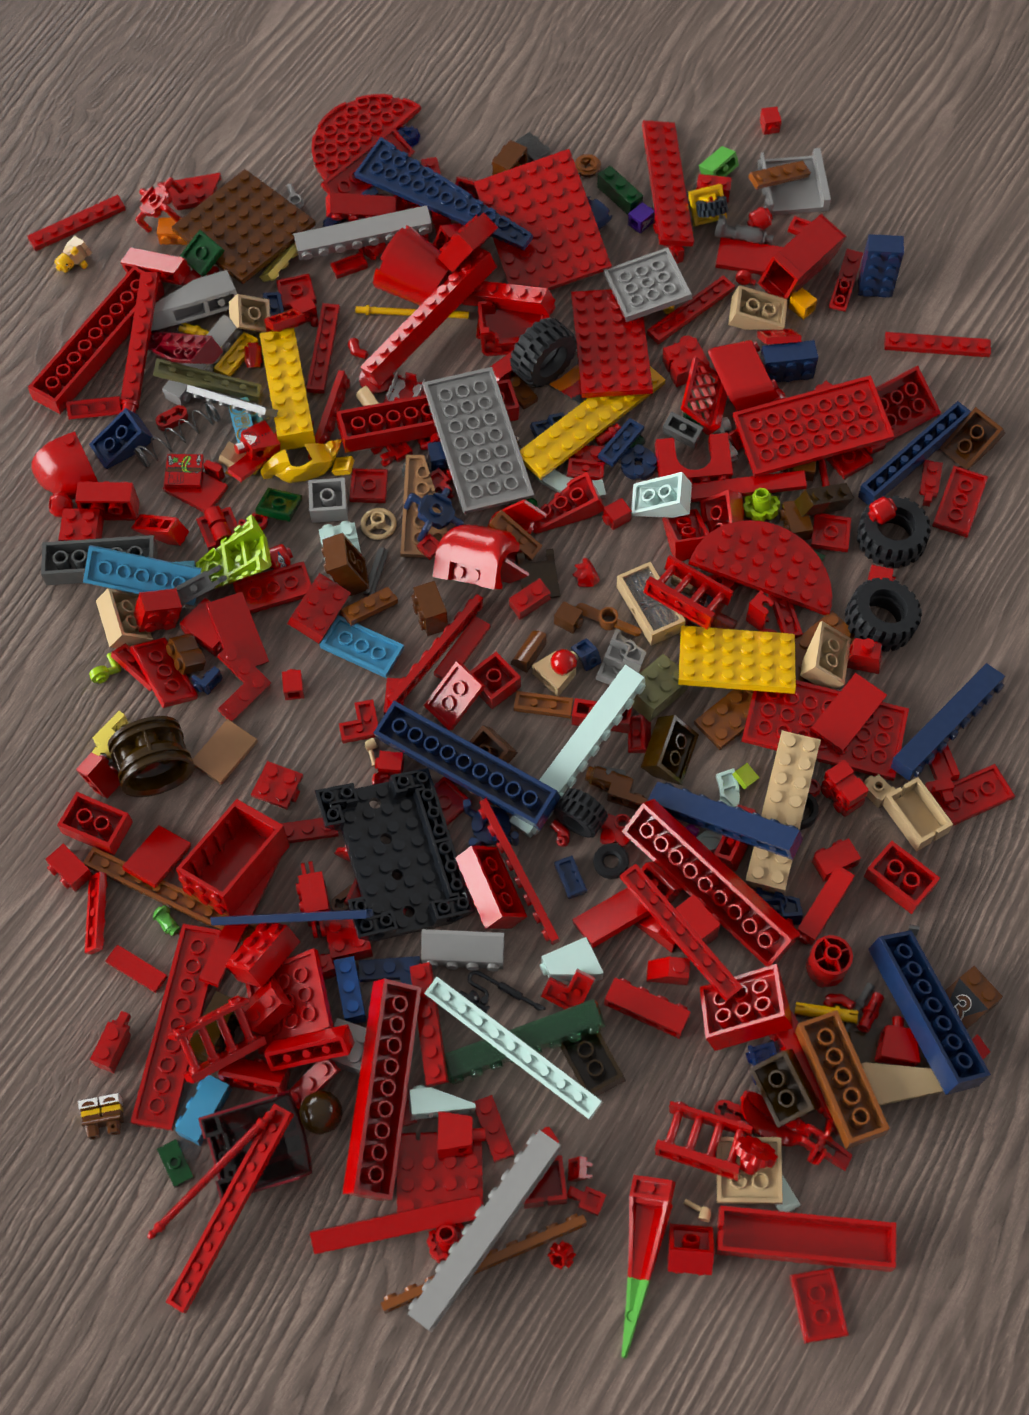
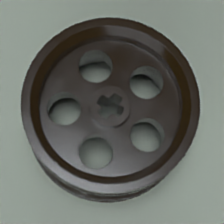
(151, 756)

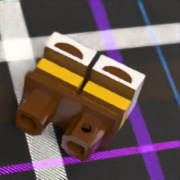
(102, 1113)

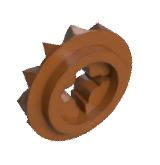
(584, 160)

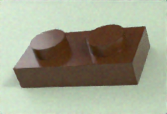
(523, 393)

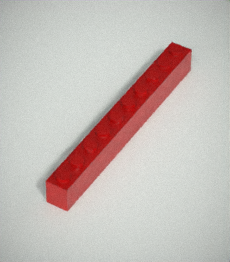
(428, 317)

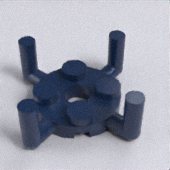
(430, 517)
(479, 829)

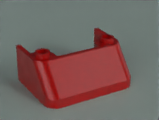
(524, 515)

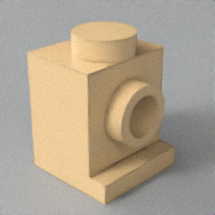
(877, 795)

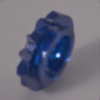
(414, 135)

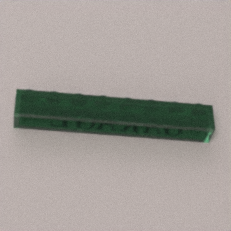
(538, 1034)

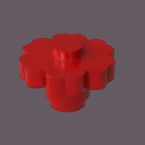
(754, 1154)
(442, 1239)

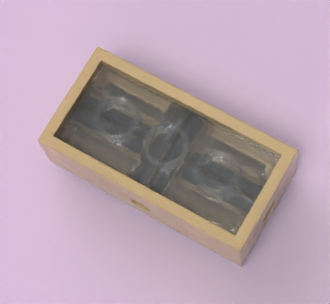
(653, 617)

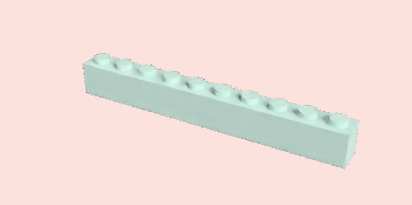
(589, 736)

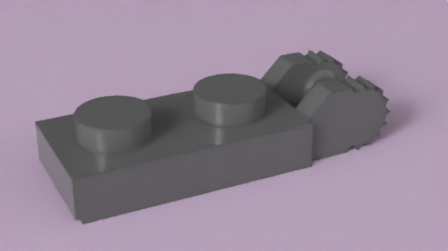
(198, 585)

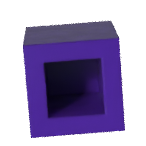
(641, 218)

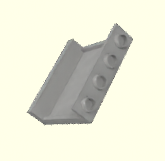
(799, 195)

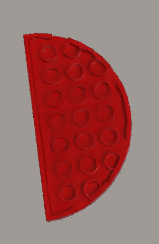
(355, 126)
(767, 560)

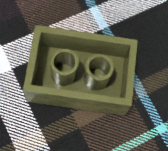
(660, 688)

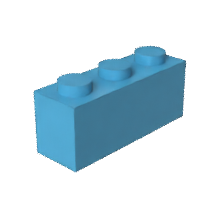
(208, 1100)

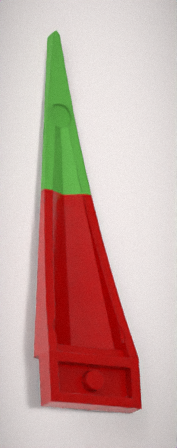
(648, 1217)

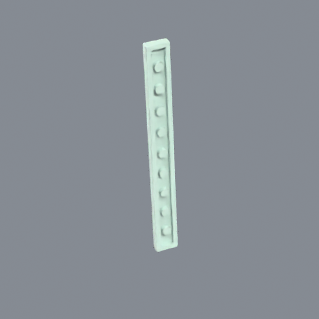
(514, 1048)

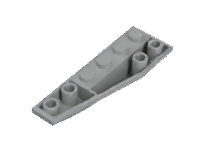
(194, 300)

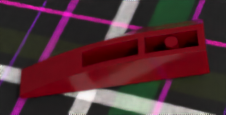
(185, 347)

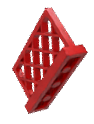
(715, 401)

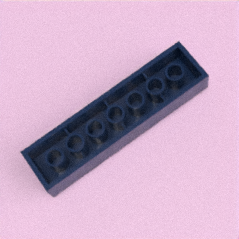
(929, 1012)

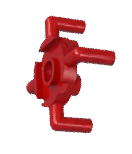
(157, 200)

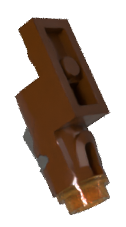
(617, 784)

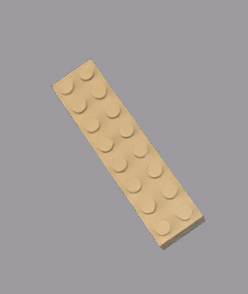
(784, 803)

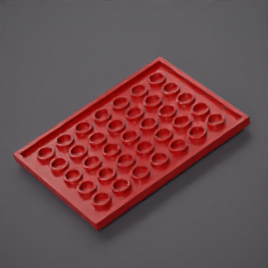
(552, 206)

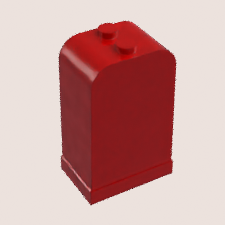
(802, 258)

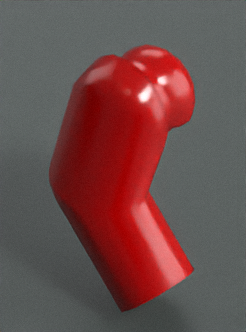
(355, 349)

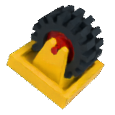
(707, 204)

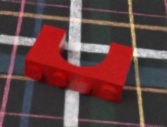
(718, 468)

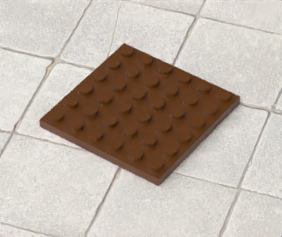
(247, 222)

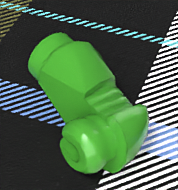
(167, 923)

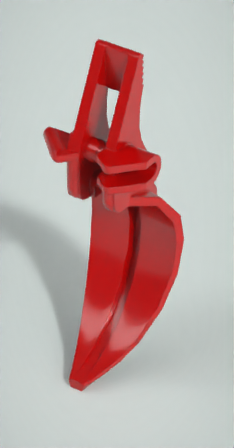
(794, 1133)

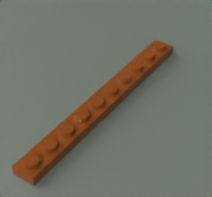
(164, 893)
(495, 1257)

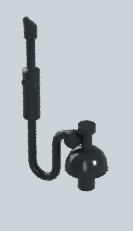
(473, 997)

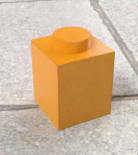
(802, 303)

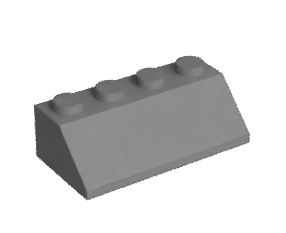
(463, 949)

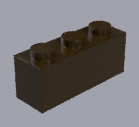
(824, 499)

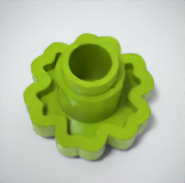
(761, 505)

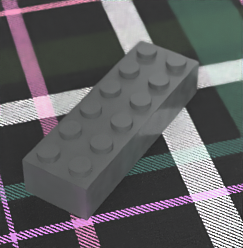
(66, 560)

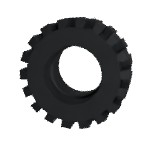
(580, 813)

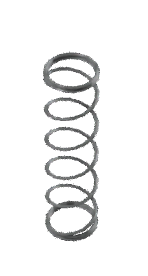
(145, 461)

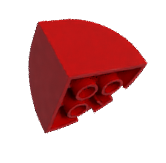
(62, 465)

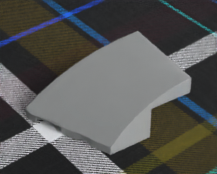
(618, 654)

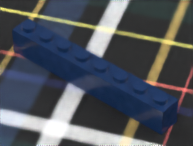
(913, 454)
(948, 722)
(728, 820)

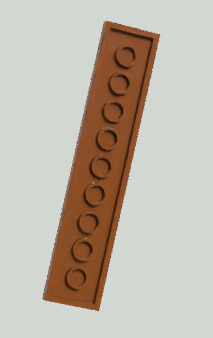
(728, 716)

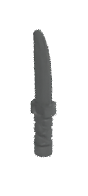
(860, 1002)

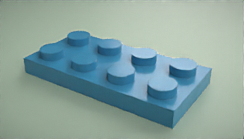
(362, 646)

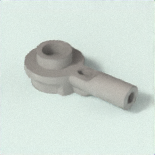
(294, 198)

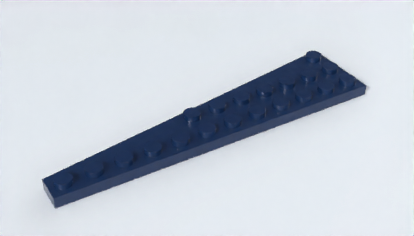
(410, 180)

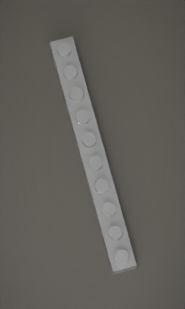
(484, 1231)

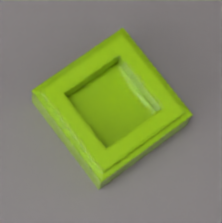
(745, 776)

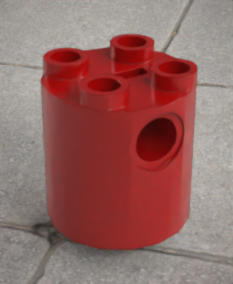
(829, 961)

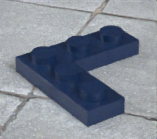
(387, 968)

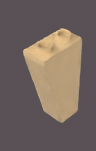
(900, 1083)

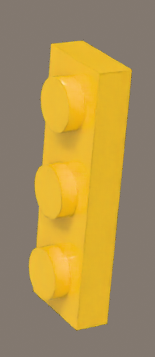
(234, 356)

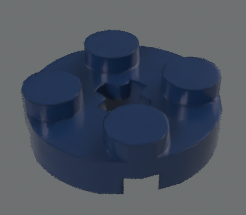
(642, 454)

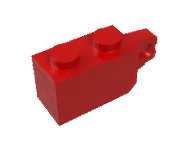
(112, 1043)

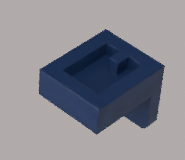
(587, 654)
(209, 681)

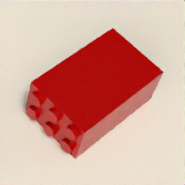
(232, 858)

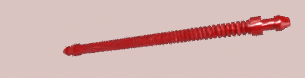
(260, 1124)

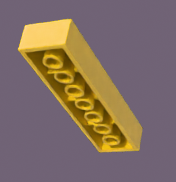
(287, 389)

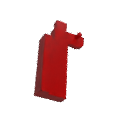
(944, 772)

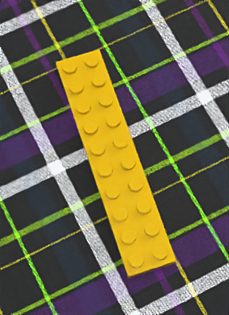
(579, 429)

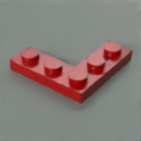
(253, 682)

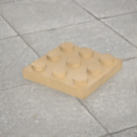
(761, 1188)

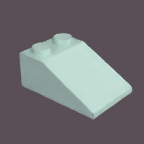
(662, 496)

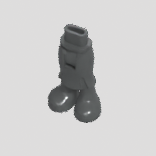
(746, 233)

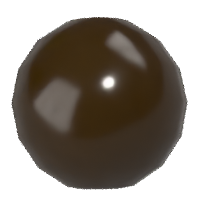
(320, 1112)

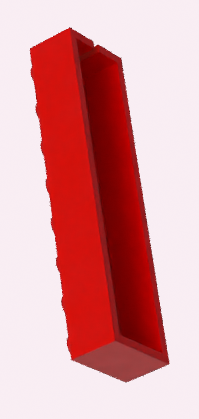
(806, 1238)

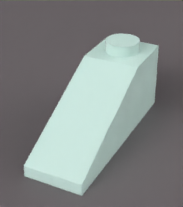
(429, 1102)

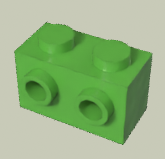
(720, 163)

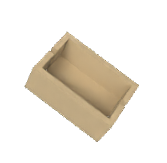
(917, 814)

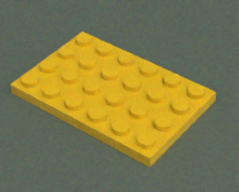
(737, 659)

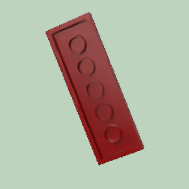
(344, 179)

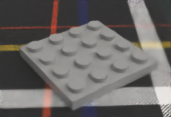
(647, 284)

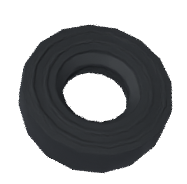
(611, 849)

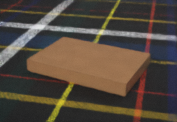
(224, 751)

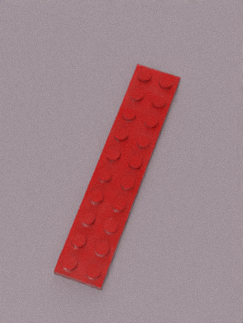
(667, 184)
(181, 1004)

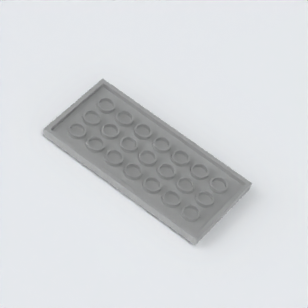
(478, 440)

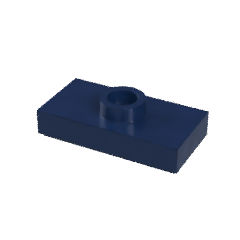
(570, 877)

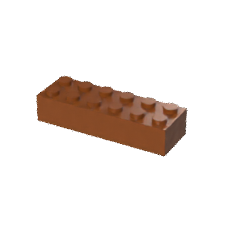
(841, 1079)

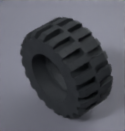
(543, 352)
(890, 551)
(896, 600)

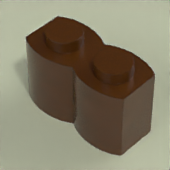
(186, 654)

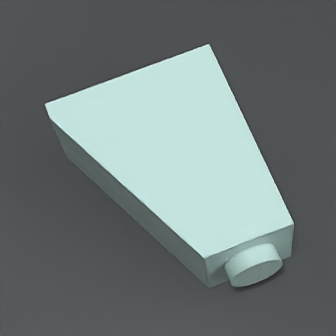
(566, 960)

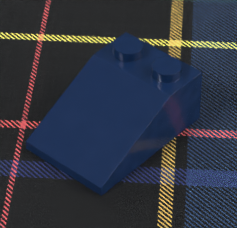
(121, 438)

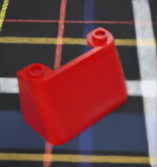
(502, 328)
(743, 374)

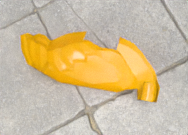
(322, 459)

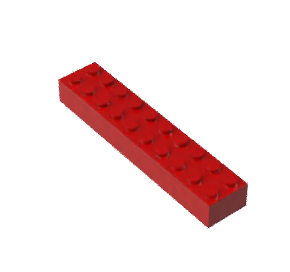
(89, 345)
(400, 420)
(708, 878)
(382, 1090)

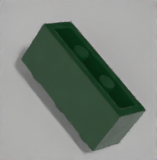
(619, 189)

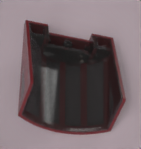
(225, 1128)

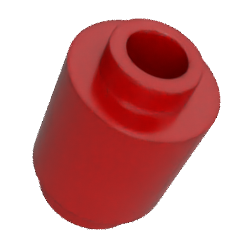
(253, 355)

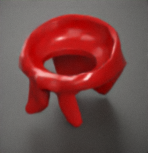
(586, 574)

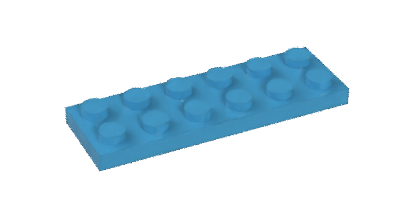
(134, 572)

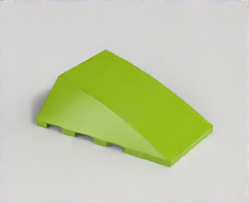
(239, 555)

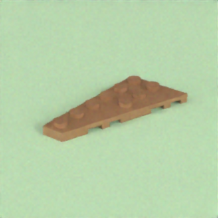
(420, 483)

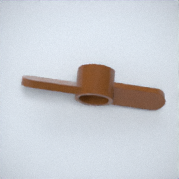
(598, 615)

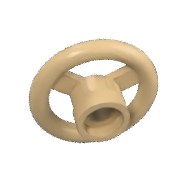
(377, 514)

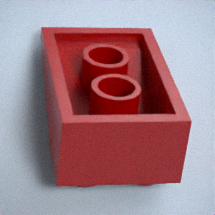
(684, 534)

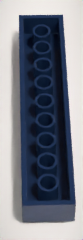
(467, 765)

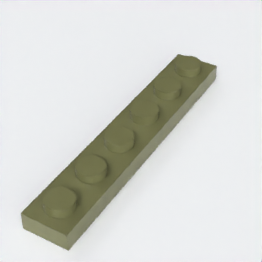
(206, 380)

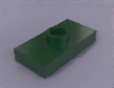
(175, 1163)

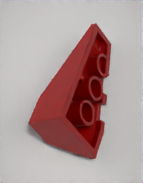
(574, 503)
(722, 509)

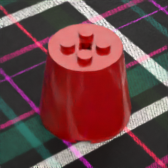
(410, 267)

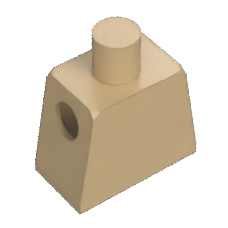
(554, 682)

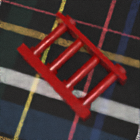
(680, 603)
(233, 1052)
(688, 1155)

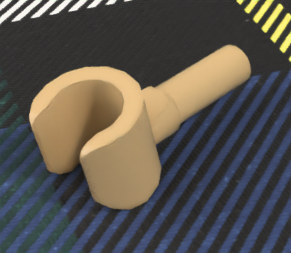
(370, 745)
(705, 1213)

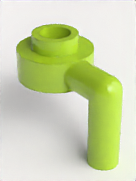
(101, 673)

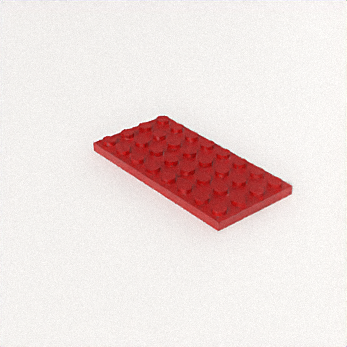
(609, 349)
(813, 426)
(867, 753)

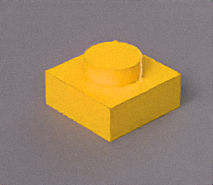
(343, 465)

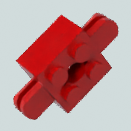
(313, 895)

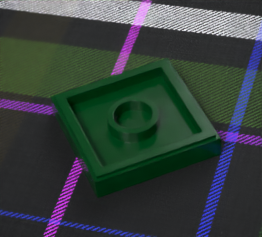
(202, 253)
(278, 504)

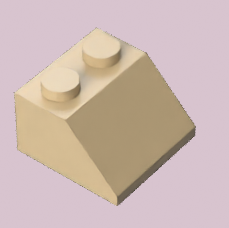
(249, 312)

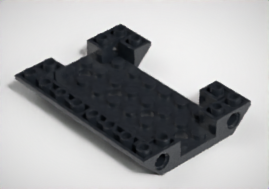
(418, 851)

